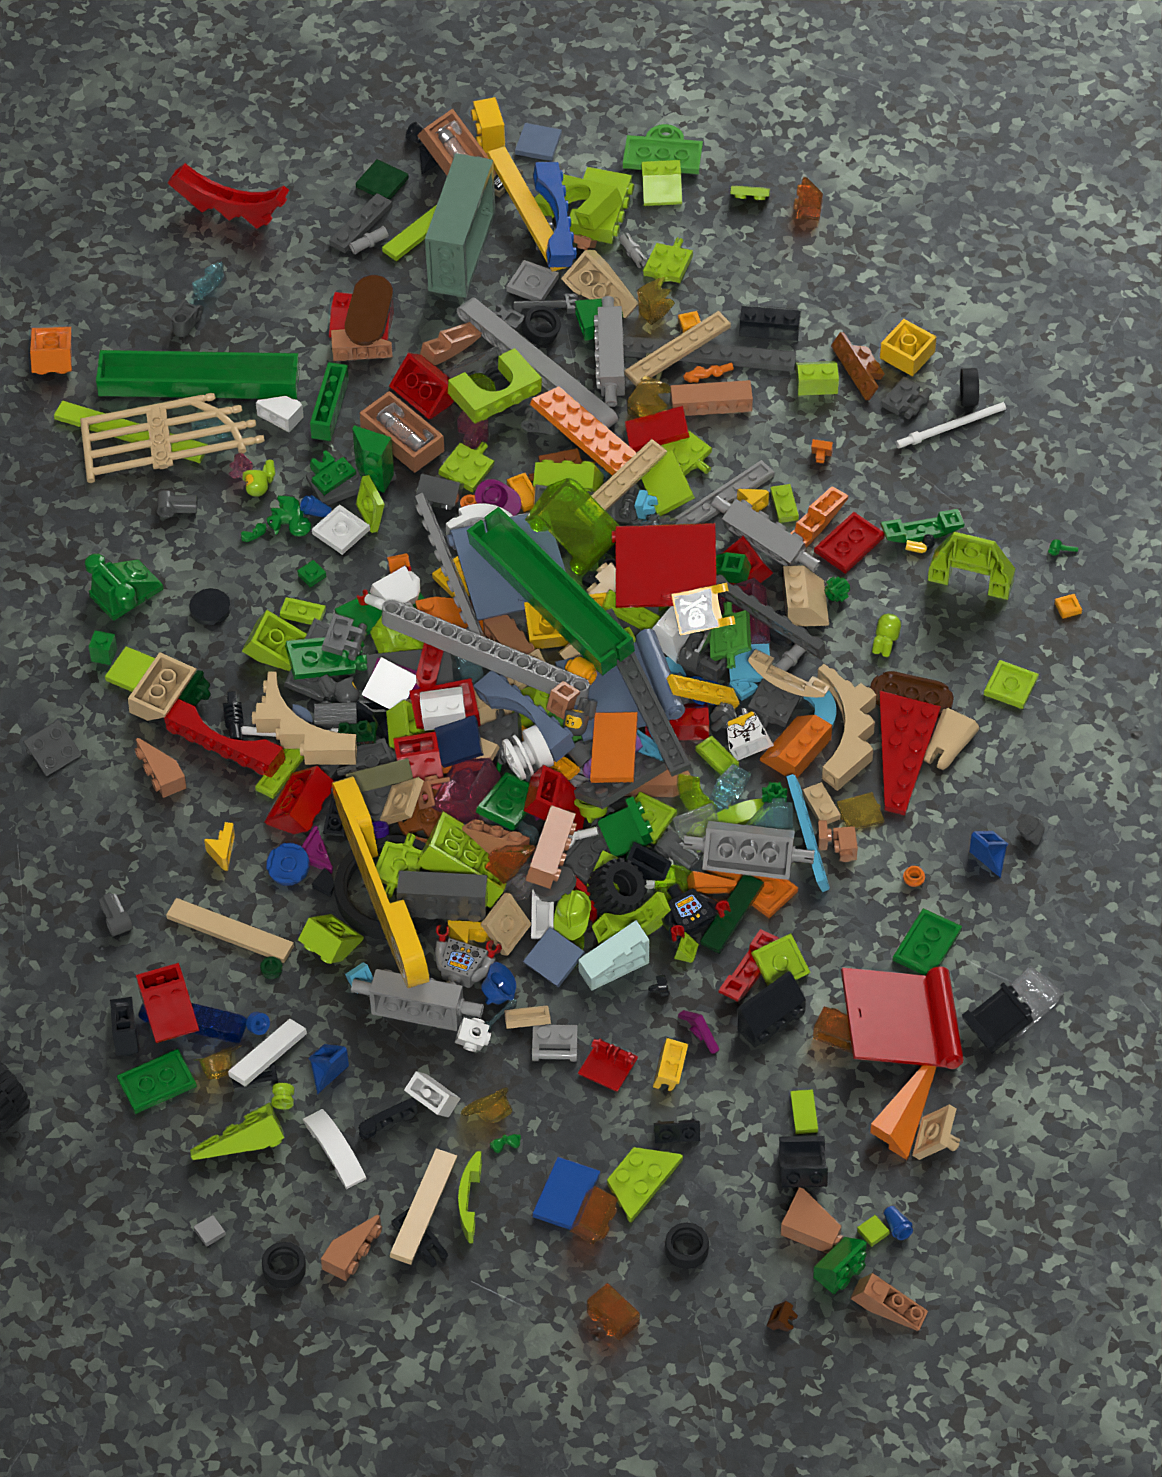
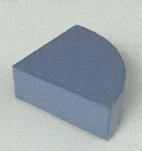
(303, 713)

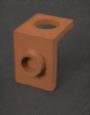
(430, 781)

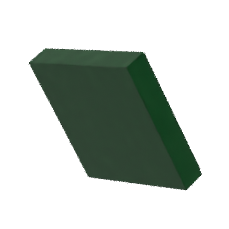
(382, 179)

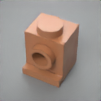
(562, 698)
(845, 843)

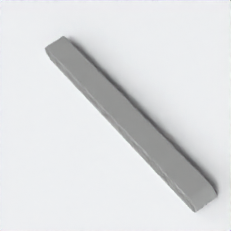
(506, 338)
(478, 649)

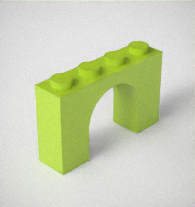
(599, 203)
(610, 227)
(482, 404)

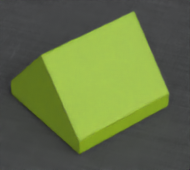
(686, 949)

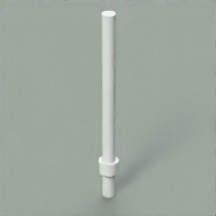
(917, 437)

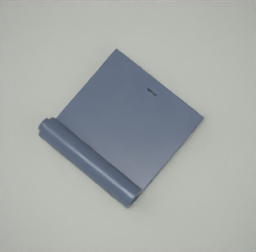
(487, 588)
(613, 693)

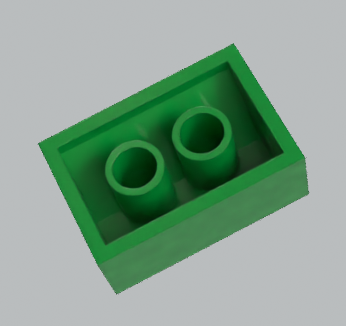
(373, 456)

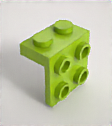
(389, 640)

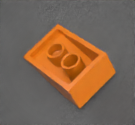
(51, 350)
(444, 609)

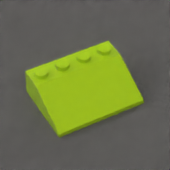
(456, 852)

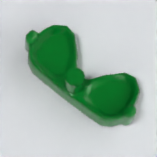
(258, 531)
(512, 1140)

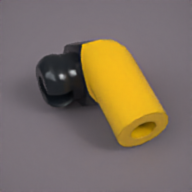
(922, 546)

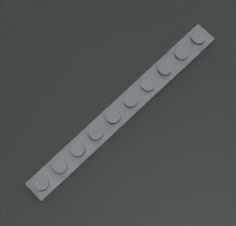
(448, 568)

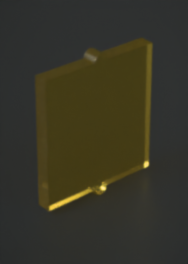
(860, 811)

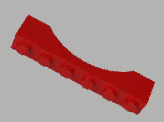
(258, 755)

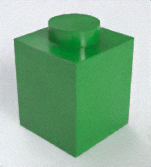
(102, 647)

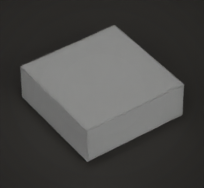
(209, 1230)

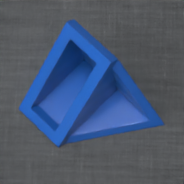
(989, 849)
(328, 1064)

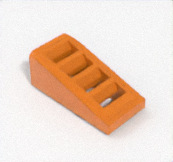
(709, 883)

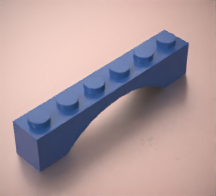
(548, 183)

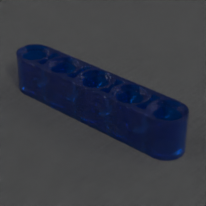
(214, 1023)

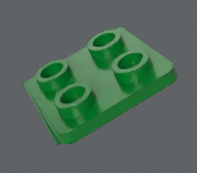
(625, 828)

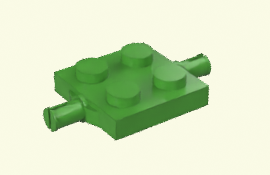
(731, 639)

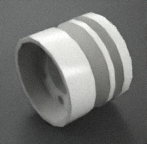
(528, 752)

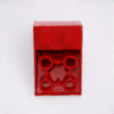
(422, 755)
(551, 788)
(167, 1002)

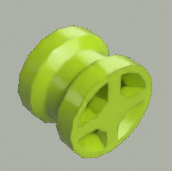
(283, 1096)

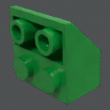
(841, 1264)

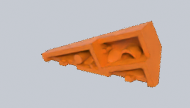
(901, 1117)

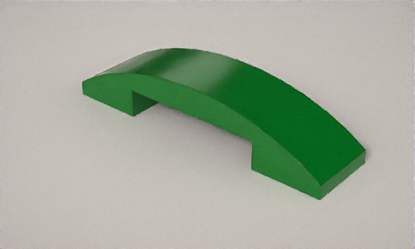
(944, 524)

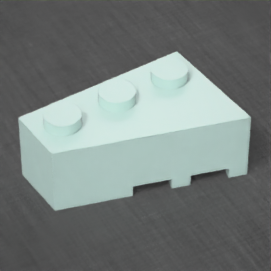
(615, 956)

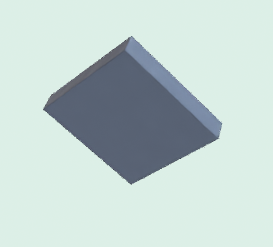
(538, 142)
(554, 957)

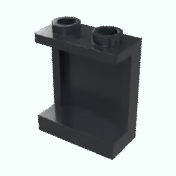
(999, 1018)
(802, 1161)

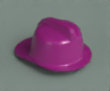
(498, 494)

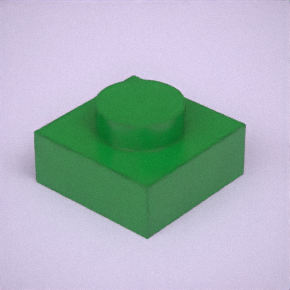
(311, 573)

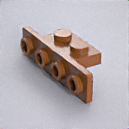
(859, 365)

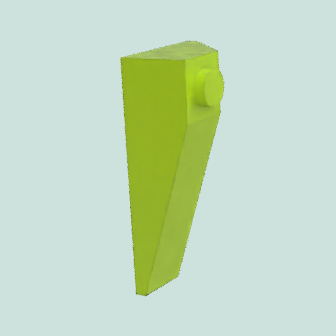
(256, 1132)

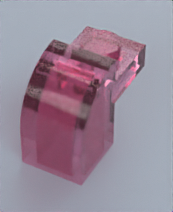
(473, 432)

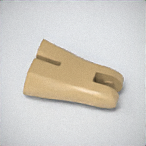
(950, 737)

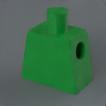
(585, 314)

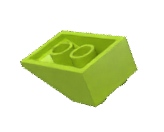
(269, 638)

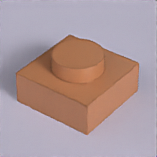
(584, 242)
(824, 835)

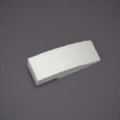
(541, 917)

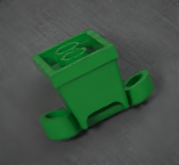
(120, 585)

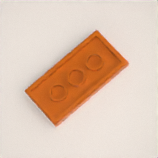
(614, 747)
(773, 894)

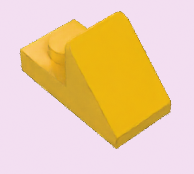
(757, 498)
(221, 849)
(466, 931)

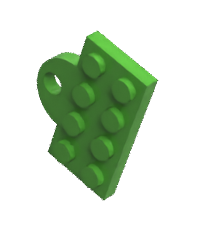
(663, 148)

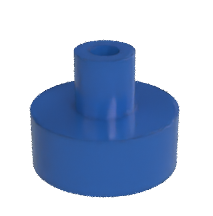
(258, 1023)

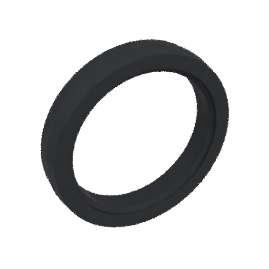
(356, 919)

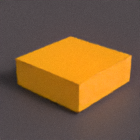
(688, 320)
(1068, 606)

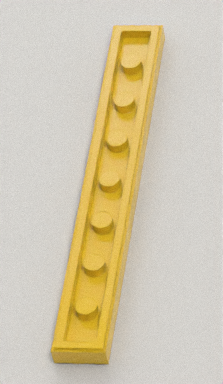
(522, 199)

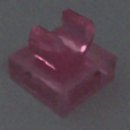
(240, 465)

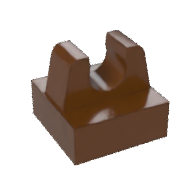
(780, 1316)

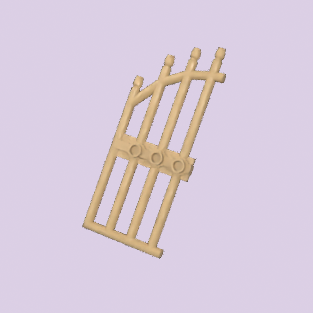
(159, 435)

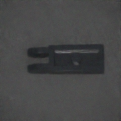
(386, 1119)
(428, 1241)

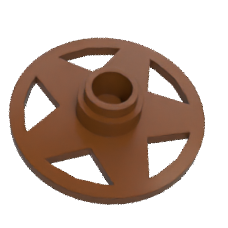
(421, 820)

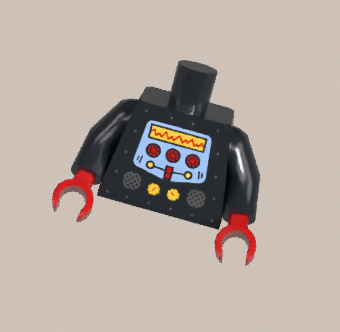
(691, 911)

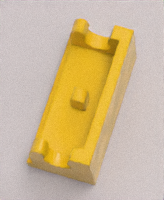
(670, 1064)

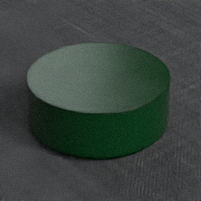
(271, 967)

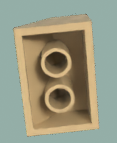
(804, 597)
(160, 687)

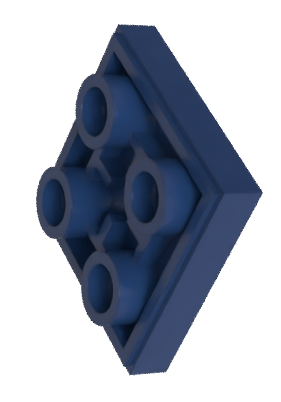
(459, 741)

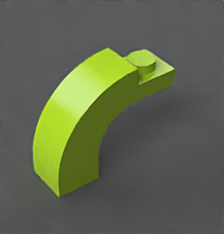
(647, 916)

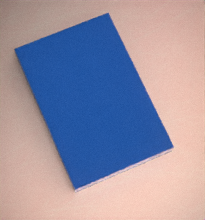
(565, 1192)

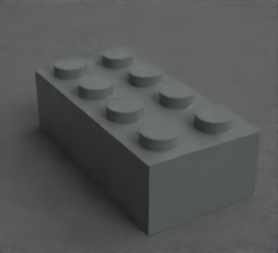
(443, 895)

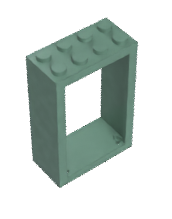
(460, 225)

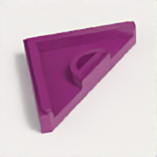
(316, 851)
(700, 1029)

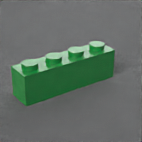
(329, 401)

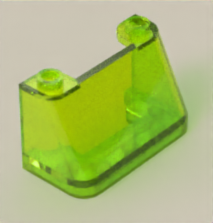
(575, 522)

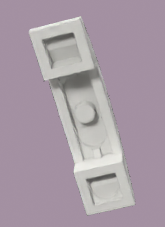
(335, 1147)

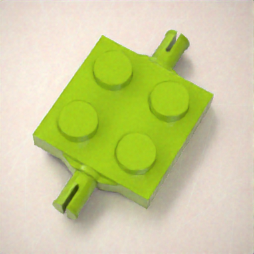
(668, 262)
(690, 453)
(467, 466)
(395, 859)

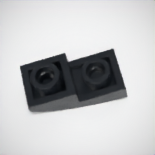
(333, 823)

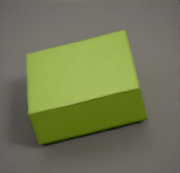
(873, 1230)

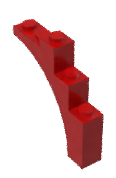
(231, 203)

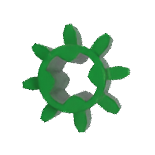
(837, 589)
(773, 790)

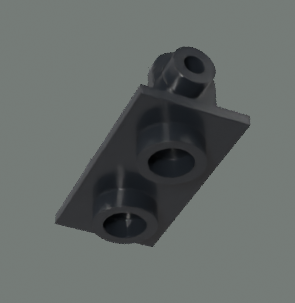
(677, 1132)

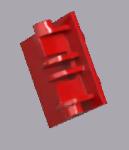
(607, 1064)

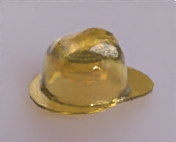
(219, 1063)
(491, 1107)

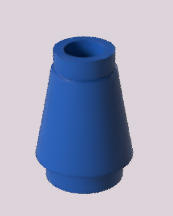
(312, 506)
(898, 1223)

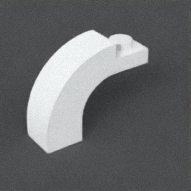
(471, 515)

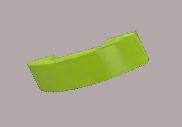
(740, 812)
(471, 1174)

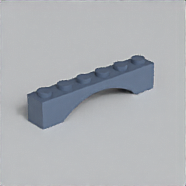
(499, 694)

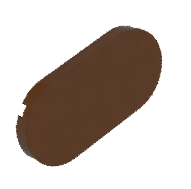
(368, 310)
(914, 688)

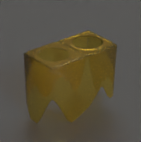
(653, 302)
(646, 399)

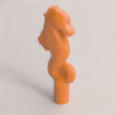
(701, 373)

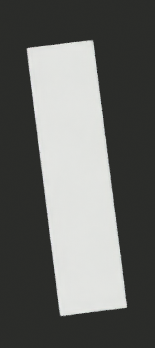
(267, 1052)

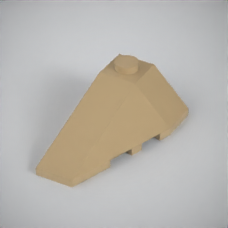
(596, 279)

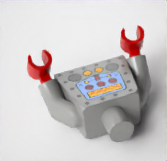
(461, 961)

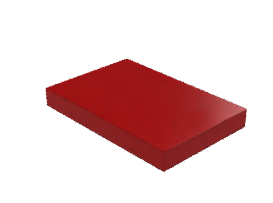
(662, 428)
(849, 542)

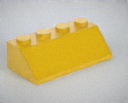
(541, 632)

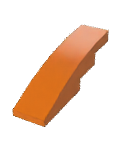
(820, 515)

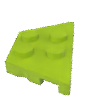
(641, 1177)

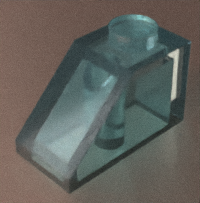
(774, 815)

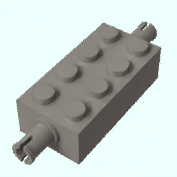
(609, 351)
(763, 534)
(748, 850)
(427, 1004)

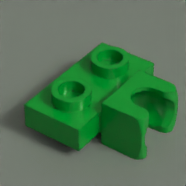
(330, 473)

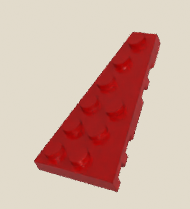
(904, 739)

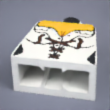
(746, 735)

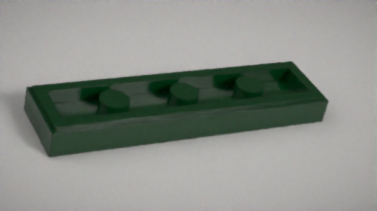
(739, 902)

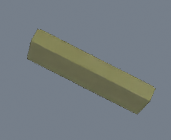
(382, 775)

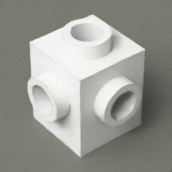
(467, 1029)

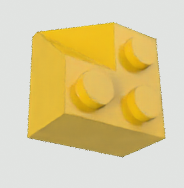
(488, 124)
(908, 347)

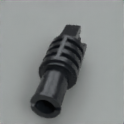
(233, 716)

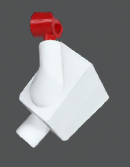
(397, 586)

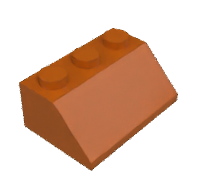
(798, 745)

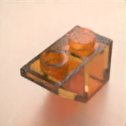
(809, 201)

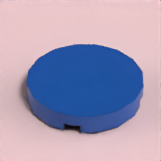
(288, 864)

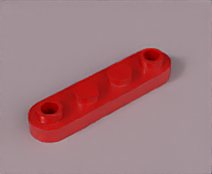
(429, 666)

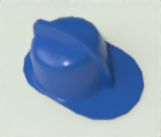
(498, 984)

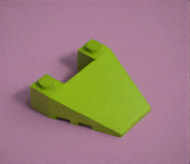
(975, 556)

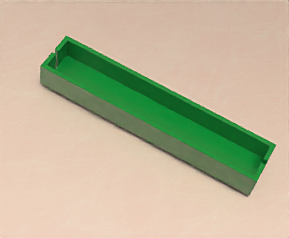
(197, 373)
(551, 591)

